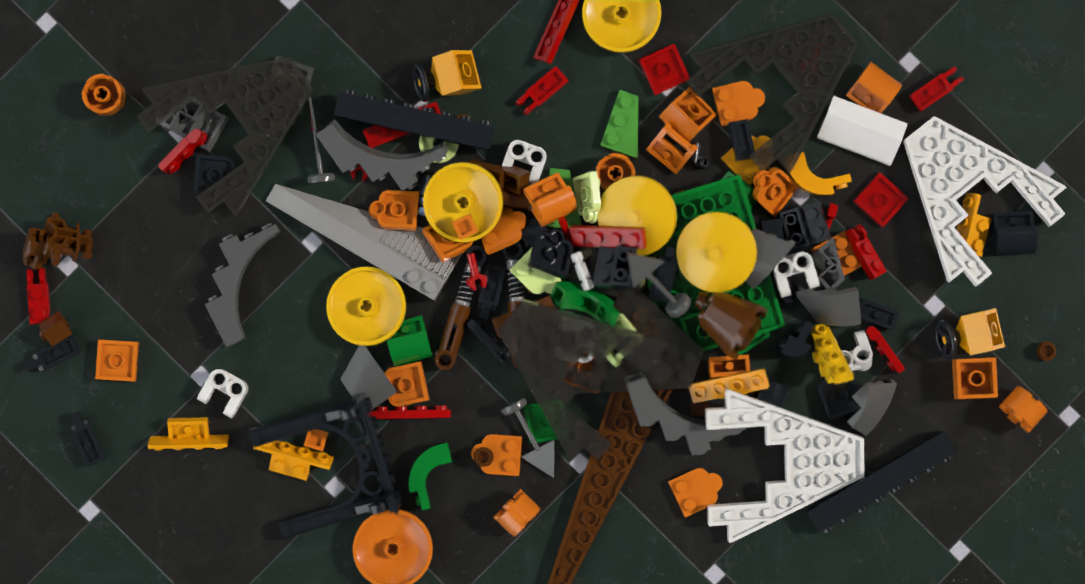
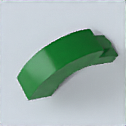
(572, 296)
(423, 465)

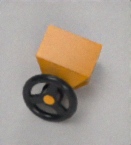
(450, 74)
(974, 333)

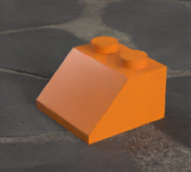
(688, 114)

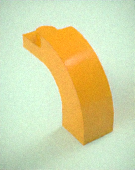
(814, 185)

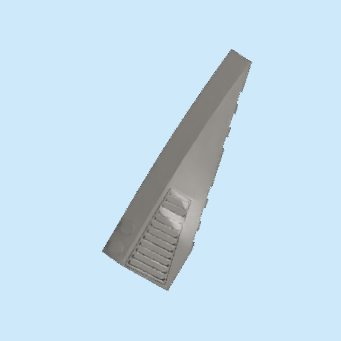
(397, 252)

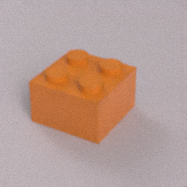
(974, 378)

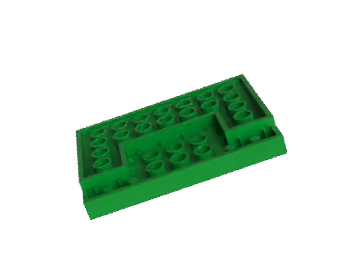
(726, 197)

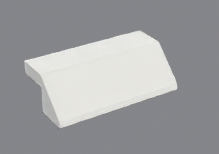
(862, 130)

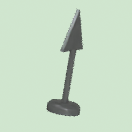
(320, 177)
(643, 267)
(541, 457)

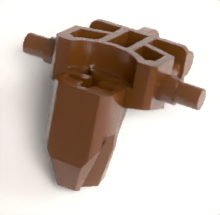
(54, 242)

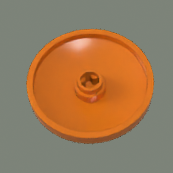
(392, 548)

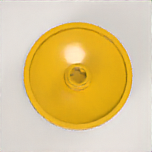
(621, 24)
(460, 191)
(640, 203)
(716, 252)
(366, 306)

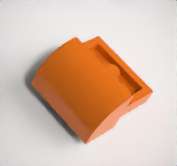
(874, 89)
(550, 199)

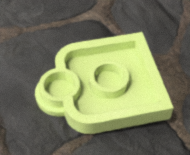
(587, 196)
(532, 278)

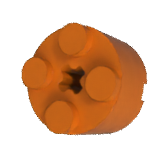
(93, 91)
(608, 164)
(1023, 408)
(517, 513)

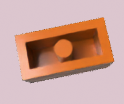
(727, 366)

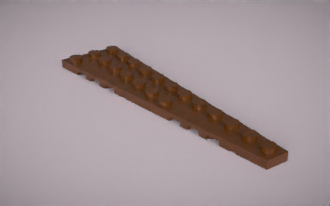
(601, 482)

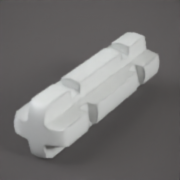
(582, 271)

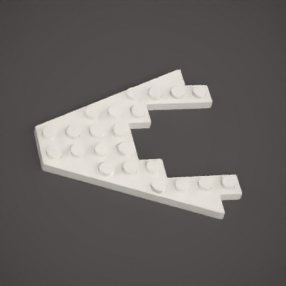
(951, 163)
(816, 462)

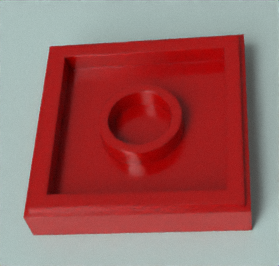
(664, 69)
(880, 200)

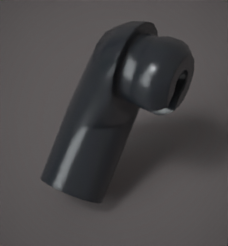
(697, 159)

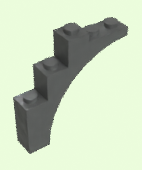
(403, 167)
(228, 279)
(674, 424)

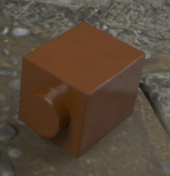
(54, 329)

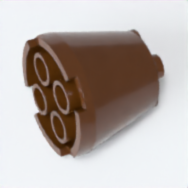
(731, 322)

